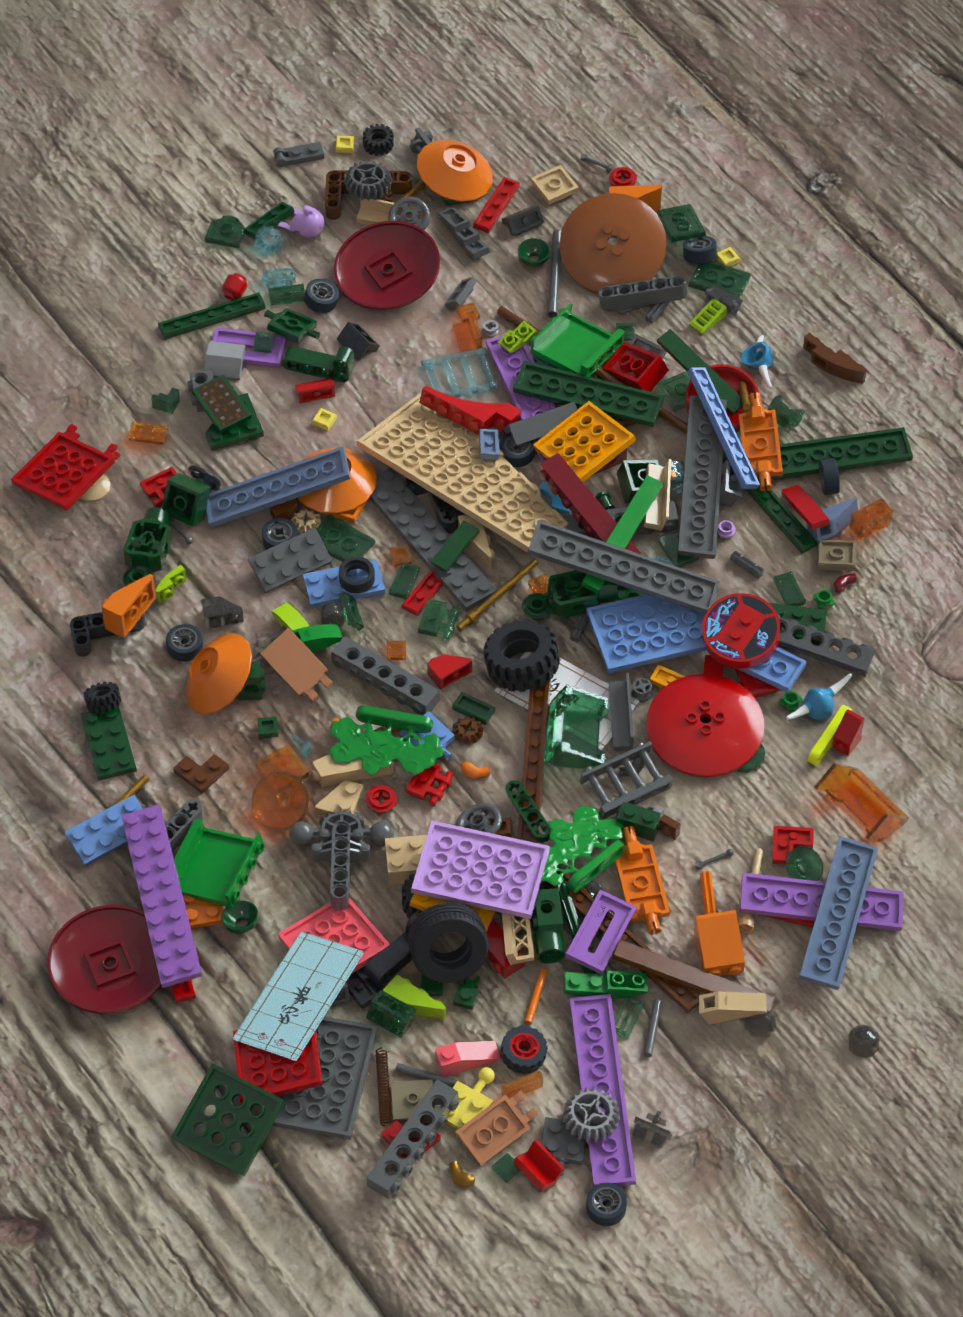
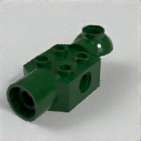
(147, 545)
(566, 597)
(548, 926)

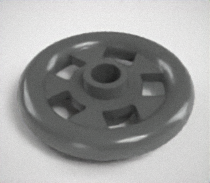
(420, 207)
(480, 821)

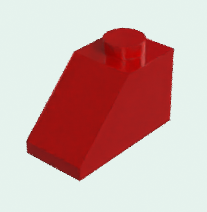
(448, 669)
(848, 733)

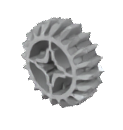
(584, 1105)

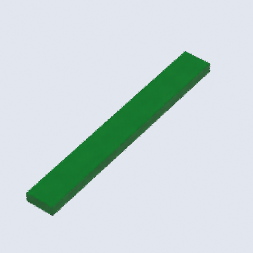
(629, 523)

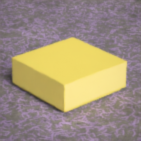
(344, 144)
(727, 257)
(324, 419)

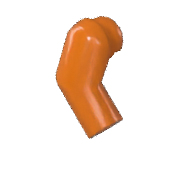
(474, 772)

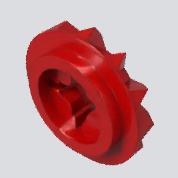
(616, 175)
(388, 795)

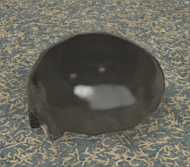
(863, 1041)

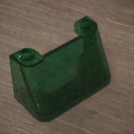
(574, 729)

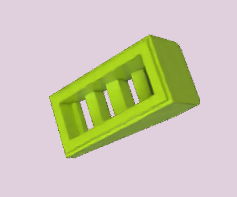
(714, 307)

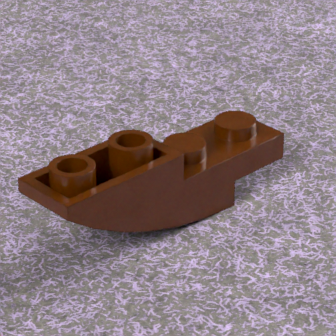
(836, 364)

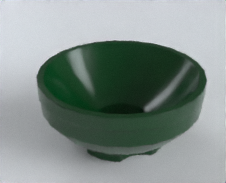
(534, 247)
(240, 911)

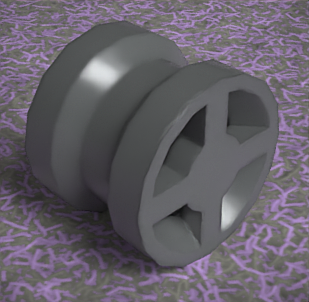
(644, 685)

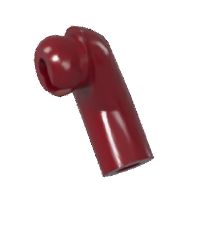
(843, 580)

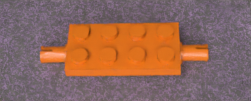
(761, 441)
(642, 882)

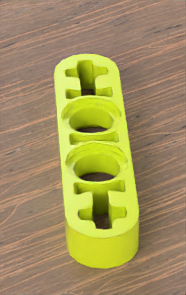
(826, 739)

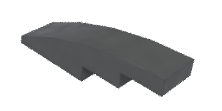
(463, 232)

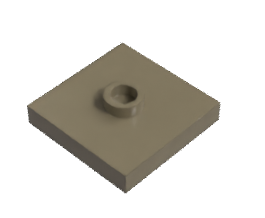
(837, 555)
(407, 1096)

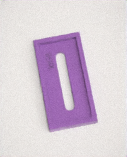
(248, 338)
(601, 906)

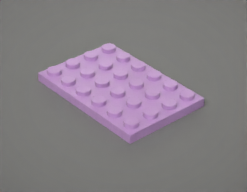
(480, 869)

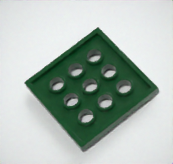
(206, 1096)

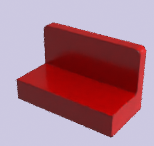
(315, 390)
(539, 1166)

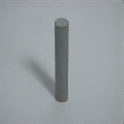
(652, 1028)
(424, 1074)

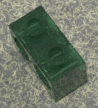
(391, 1013)

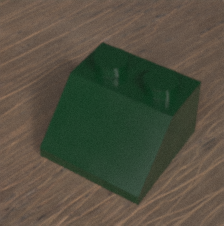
(631, 476)

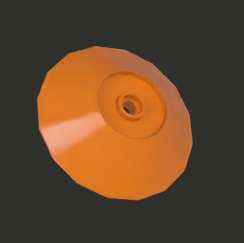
(454, 170)
(347, 494)
(218, 673)

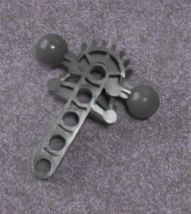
(340, 844)

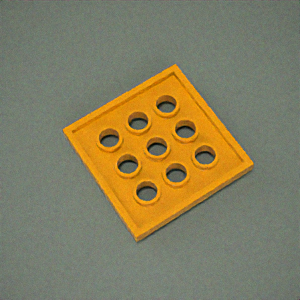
(586, 432)

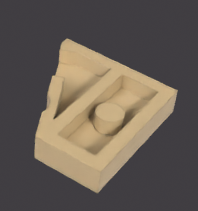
(344, 796)

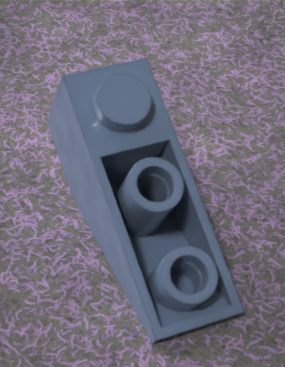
(839, 517)

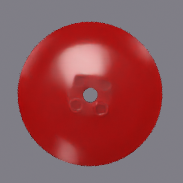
(701, 747)

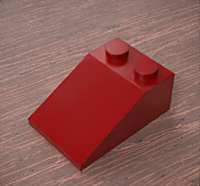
(636, 367)

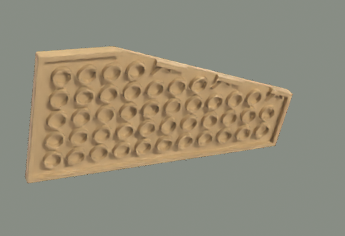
(448, 464)

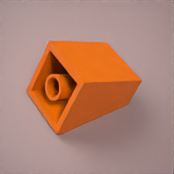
(719, 943)

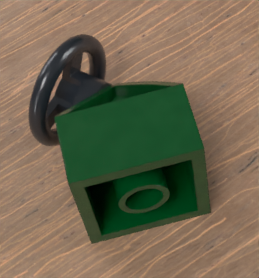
(188, 497)

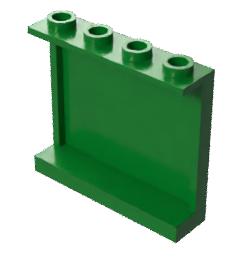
(575, 343)
(216, 864)

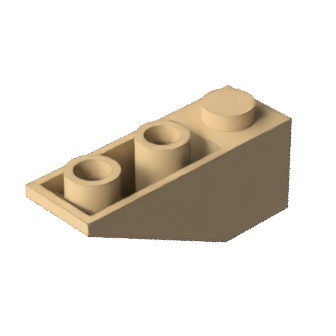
(481, 543)
(728, 1006)

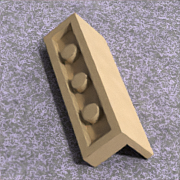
(378, 211)
(659, 510)

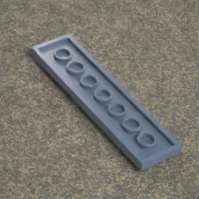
(277, 487)
(838, 913)

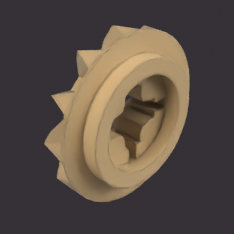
(313, 520)

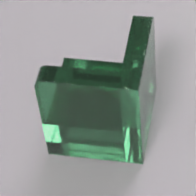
(166, 402)

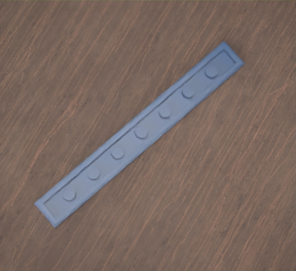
(723, 428)

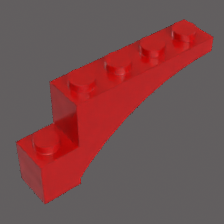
(469, 413)

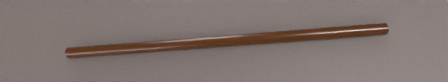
(601, 374)

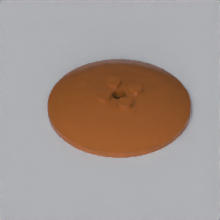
(596, 262)

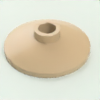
(97, 490)

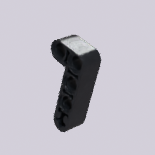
(443, 511)
(86, 628)
(392, 958)

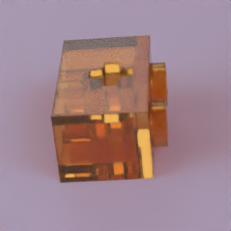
(871, 519)

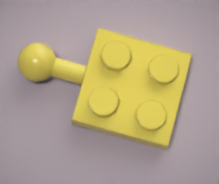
(470, 1099)

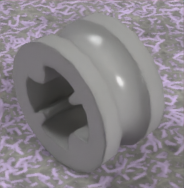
(490, 332)

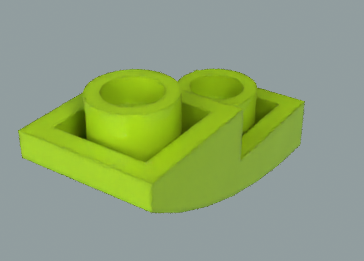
(518, 338)
(165, 589)
(289, 617)

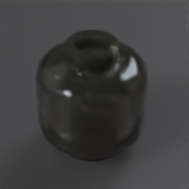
(332, 614)
(760, 1025)

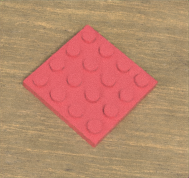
(340, 926)

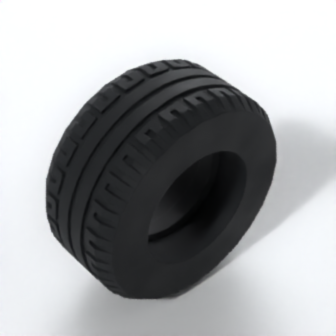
(454, 965)

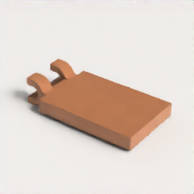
(296, 664)
(495, 1128)

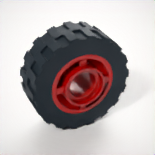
(520, 1060)

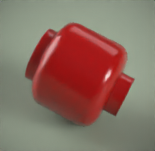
(234, 286)

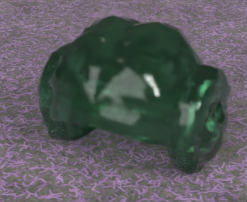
(784, 414)

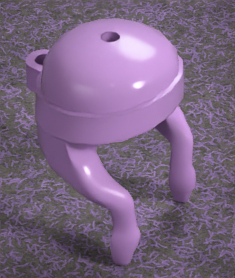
(308, 222)

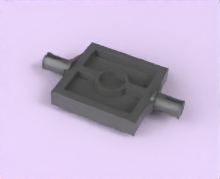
(561, 1143)

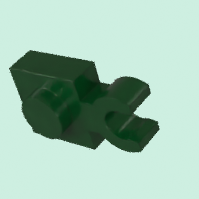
(467, 994)

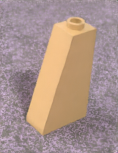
(332, 773)

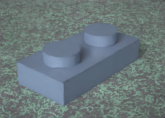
(489, 444)

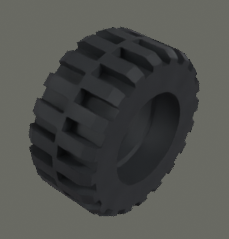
(526, 672)

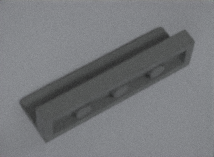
(539, 424)
(621, 715)

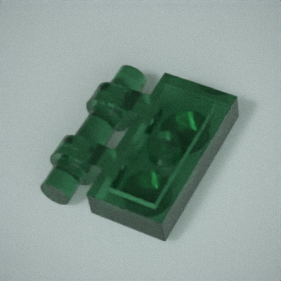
(432, 619)

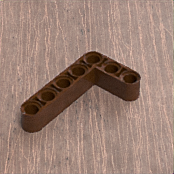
(336, 187)

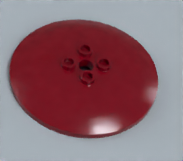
(381, 246)
(86, 944)

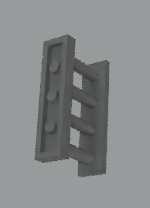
(643, 790)

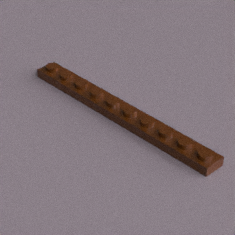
(534, 753)
(684, 996)

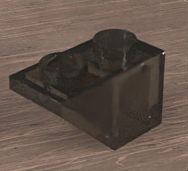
(220, 612)

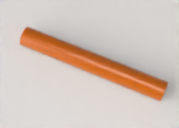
(535, 996)

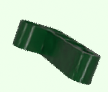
(320, 364)

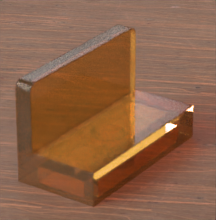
(468, 333)

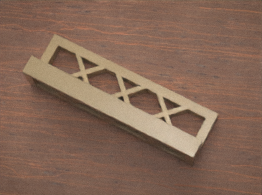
(511, 940)

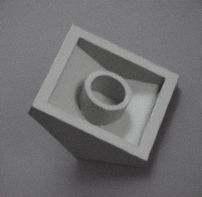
(225, 359)

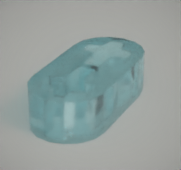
(278, 277)

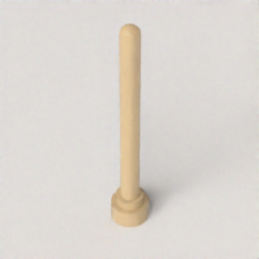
(746, 922)

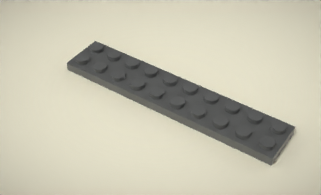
(700, 485)
(427, 537)
(623, 567)

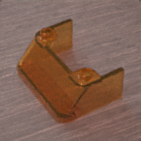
(863, 799)

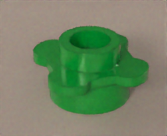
(826, 595)
(791, 696)

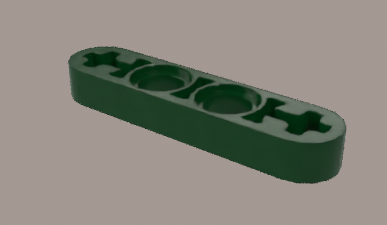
(527, 811)

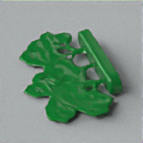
(380, 747)
(578, 840)

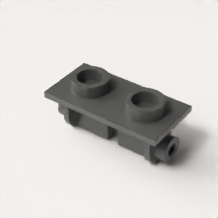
(730, 301)

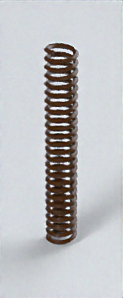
(386, 1088)

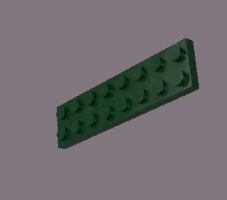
(569, 387)
(848, 451)

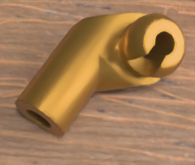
(459, 1177)

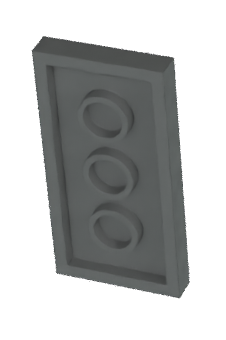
(289, 560)

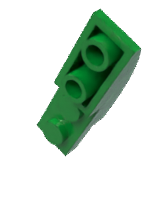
(318, 636)
(613, 982)

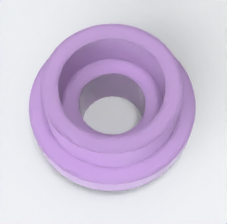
(726, 525)

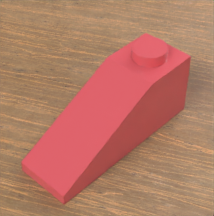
(465, 1056)

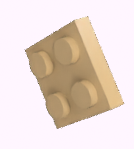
(554, 184)

